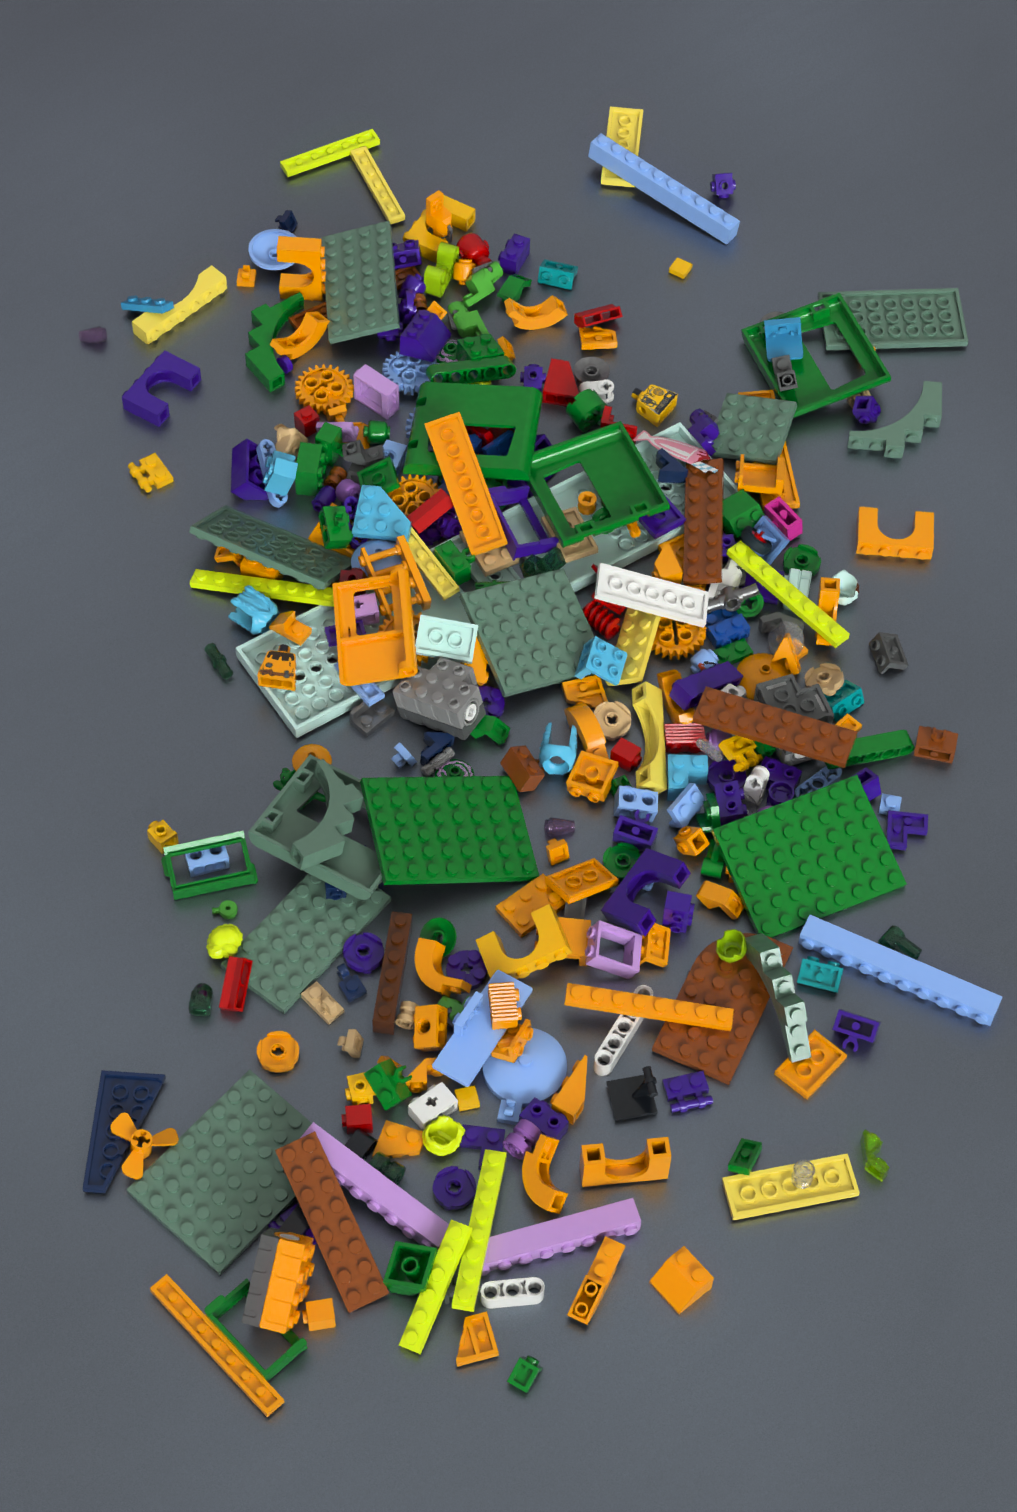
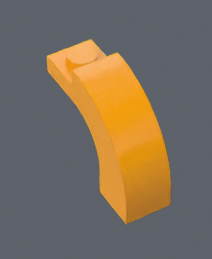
(537, 316)
(303, 338)
(828, 601)
(674, 711)
(587, 728)
(428, 966)
(537, 1178)

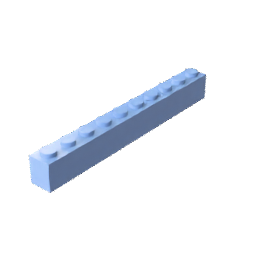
(663, 188)
(900, 970)

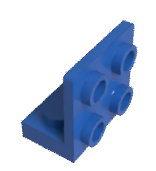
(499, 446)

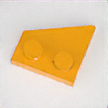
(597, 338)
(585, 690)
(399, 1140)
(476, 1340)

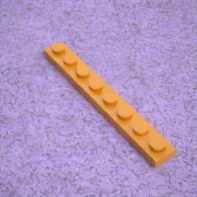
(648, 1007)
(217, 1345)

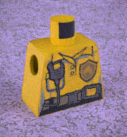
(654, 403)

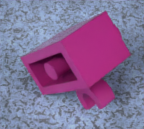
(784, 518)

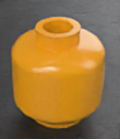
(462, 270)

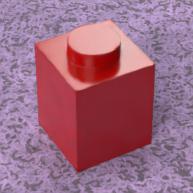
(306, 421)
(626, 754)
(358, 1118)

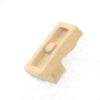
(322, 1003)

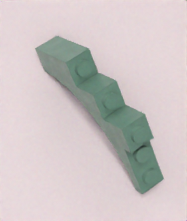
(908, 429)
(327, 838)
(779, 983)

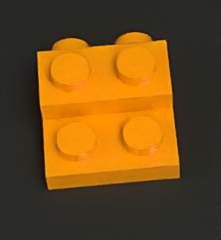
(591, 777)

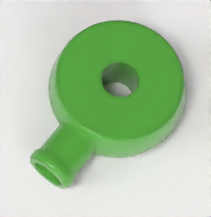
(227, 909)

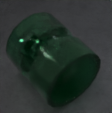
(392, 1170)

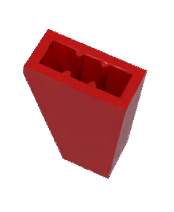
(559, 384)

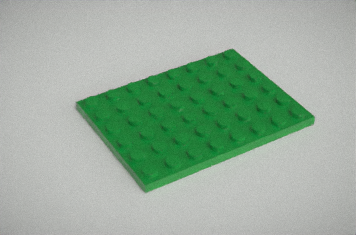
(448, 830)
(808, 857)

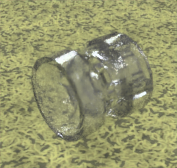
(804, 1169)

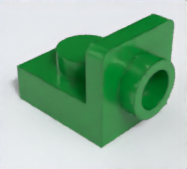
(525, 1373)

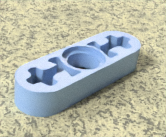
(819, 776)

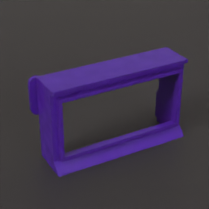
(503, 496)

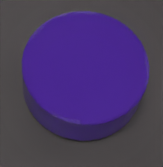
(285, 363)

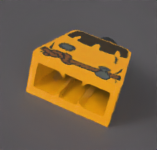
(278, 669)

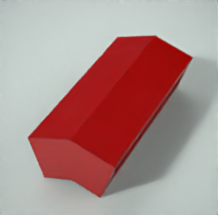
(597, 317)
(430, 511)
(235, 984)

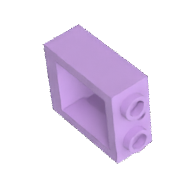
(386, 402)
(632, 949)

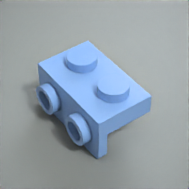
(685, 806)

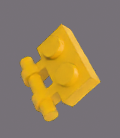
(155, 470)
(736, 748)

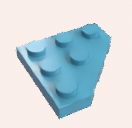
(379, 516)

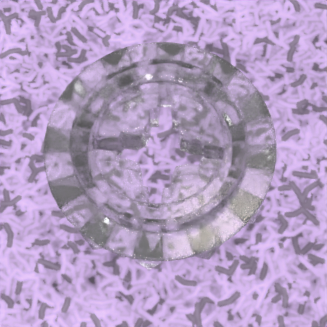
(709, 749)

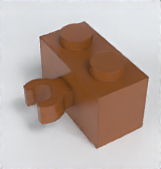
(935, 744)
(522, 768)

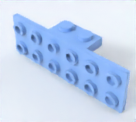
(473, 1034)

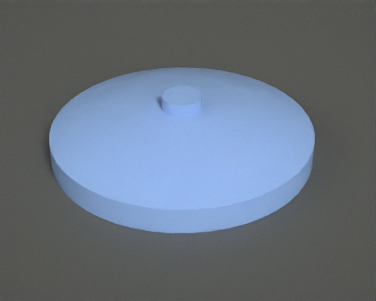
(534, 1073)

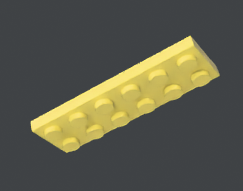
(625, 129)
(637, 641)
(773, 1190)

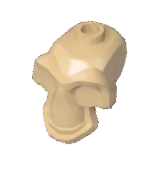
(289, 440)

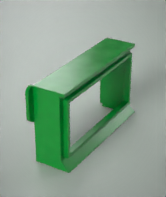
(211, 884)
(222, 1305)

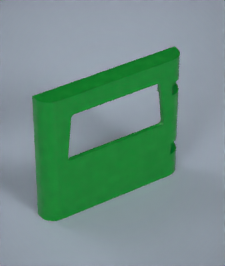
(812, 388)
(482, 407)
(615, 472)

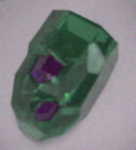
(201, 1000)

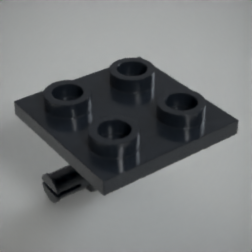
(633, 1095)

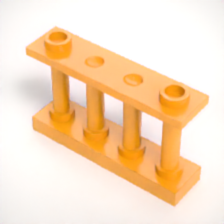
(401, 548)

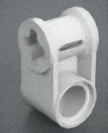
(598, 386)
(756, 783)

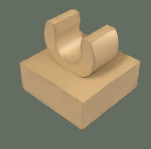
(352, 1043)

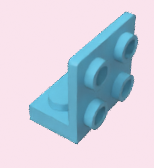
(601, 660)

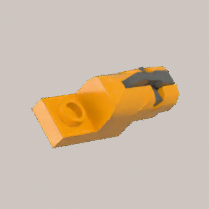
(439, 217)

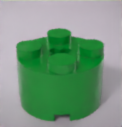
(586, 410)

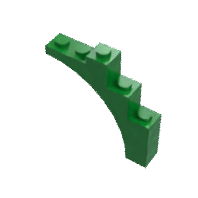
(268, 324)

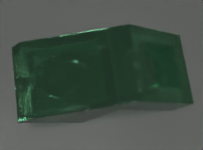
(550, 562)

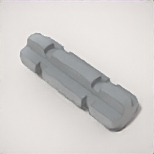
(437, 761)

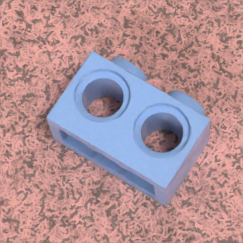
(636, 800)
(207, 861)

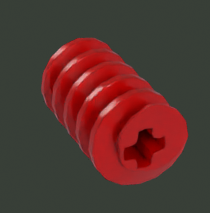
(601, 620)

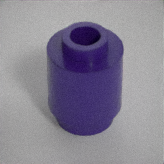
(324, 497)

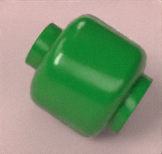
(376, 432)

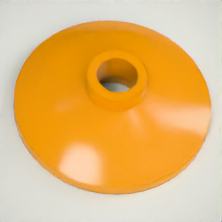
(310, 749)

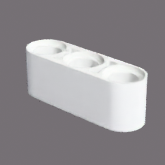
(520, 1285)

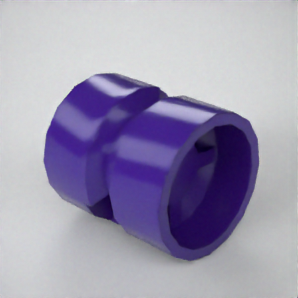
(779, 792)

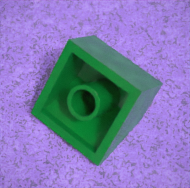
(740, 511)
(409, 1268)

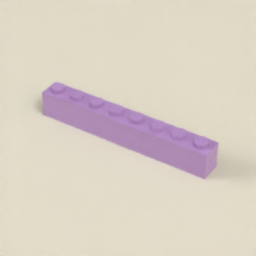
(381, 1193)
(561, 1235)

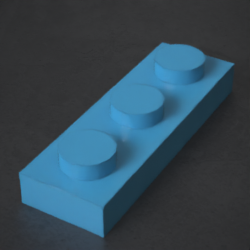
(147, 304)

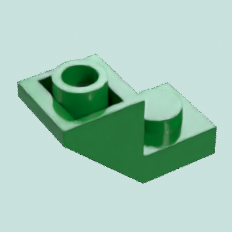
(513, 287)
(493, 728)

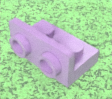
(349, 431)

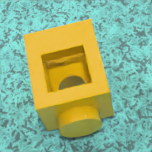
(162, 835)

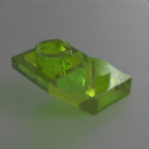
(870, 1148)

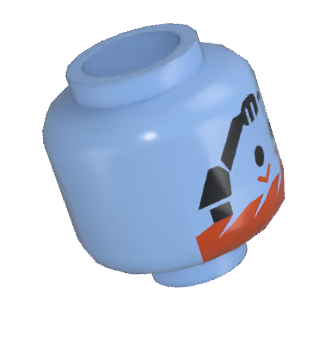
(703, 660)

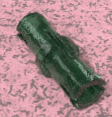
(218, 661)

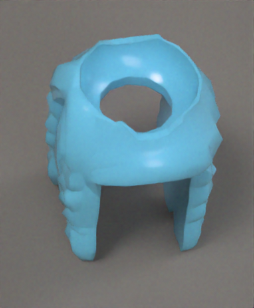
(253, 611)
(566, 753)

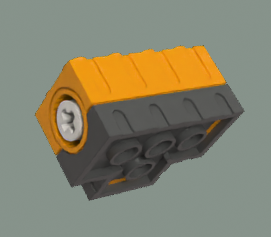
(279, 1280)

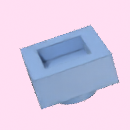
(889, 802)

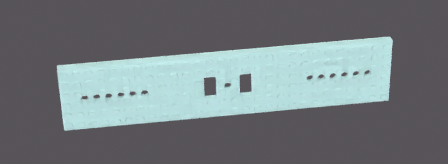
(323, 697)

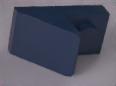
(670, 469)
(436, 743)

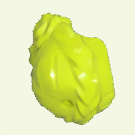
(224, 941)
(443, 1136)

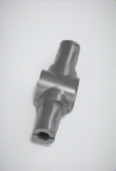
(732, 597)

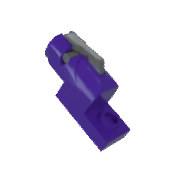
(704, 429)

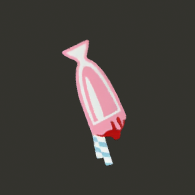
(679, 450)

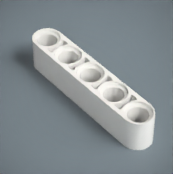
(618, 1038)

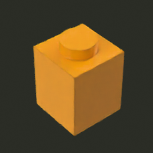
(319, 1314)

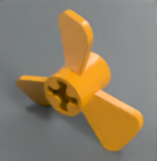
(125, 1128)

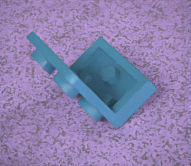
(783, 338)

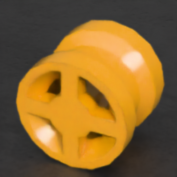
(583, 506)

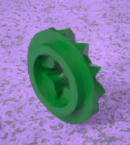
(756, 607)

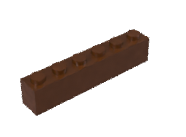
(392, 973)

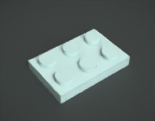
(446, 639)

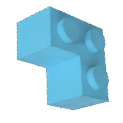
(280, 473)
(685, 770)

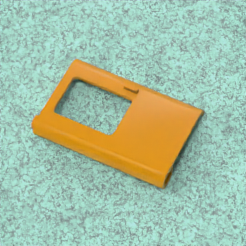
(381, 654)

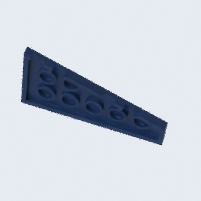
(116, 1094)

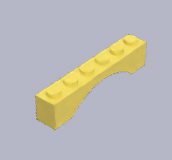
(152, 325)
(649, 707)

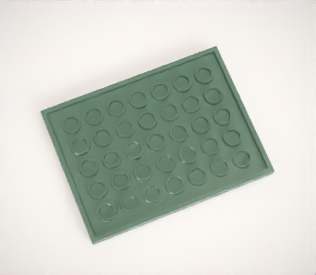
(224, 1174)

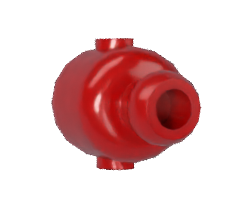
(474, 248)

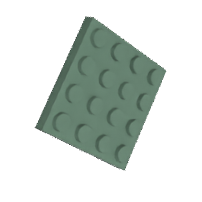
(753, 428)

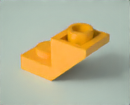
(715, 895)
(419, 1075)

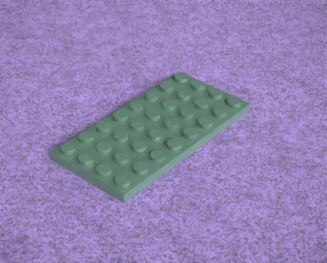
(360, 282)
(902, 318)
(272, 546)
(303, 939)

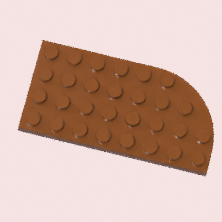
(720, 985)

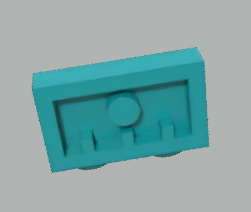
(557, 274)
(845, 700)
(819, 974)

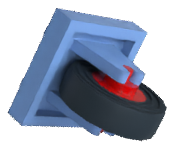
(765, 539)

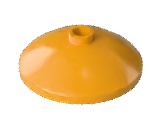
(753, 671)

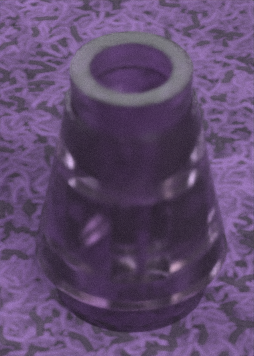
(93, 335)
(558, 827)

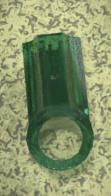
(895, 939)

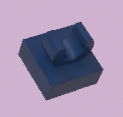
(287, 221)

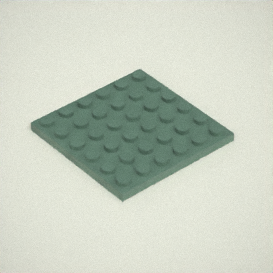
(529, 630)

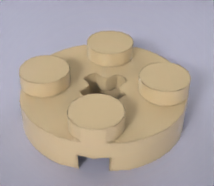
(830, 671)
(622, 715)

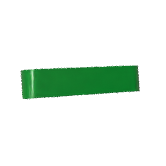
(479, 371)
(878, 748)

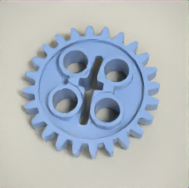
(406, 372)

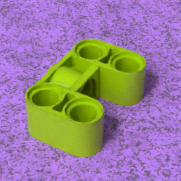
(438, 277)

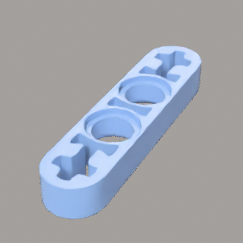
(262, 452)

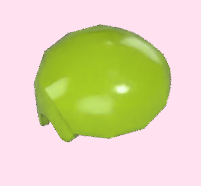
(731, 946)

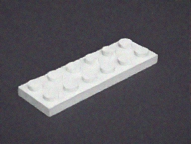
(651, 595)

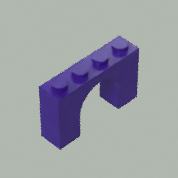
(163, 369)
(648, 869)

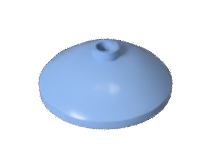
(264, 249)
(374, 546)

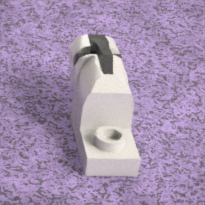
(732, 575)

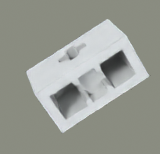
(440, 1103)

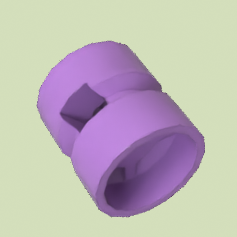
(522, 1139)

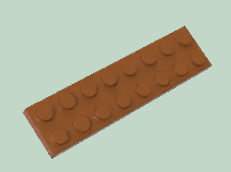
(703, 524)
(775, 727)
(332, 1222)

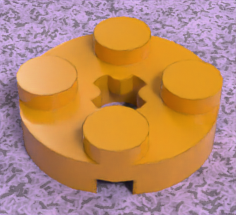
(282, 1062)

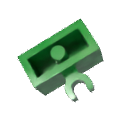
(331, 438)
(335, 527)
(454, 561)
(389, 1083)

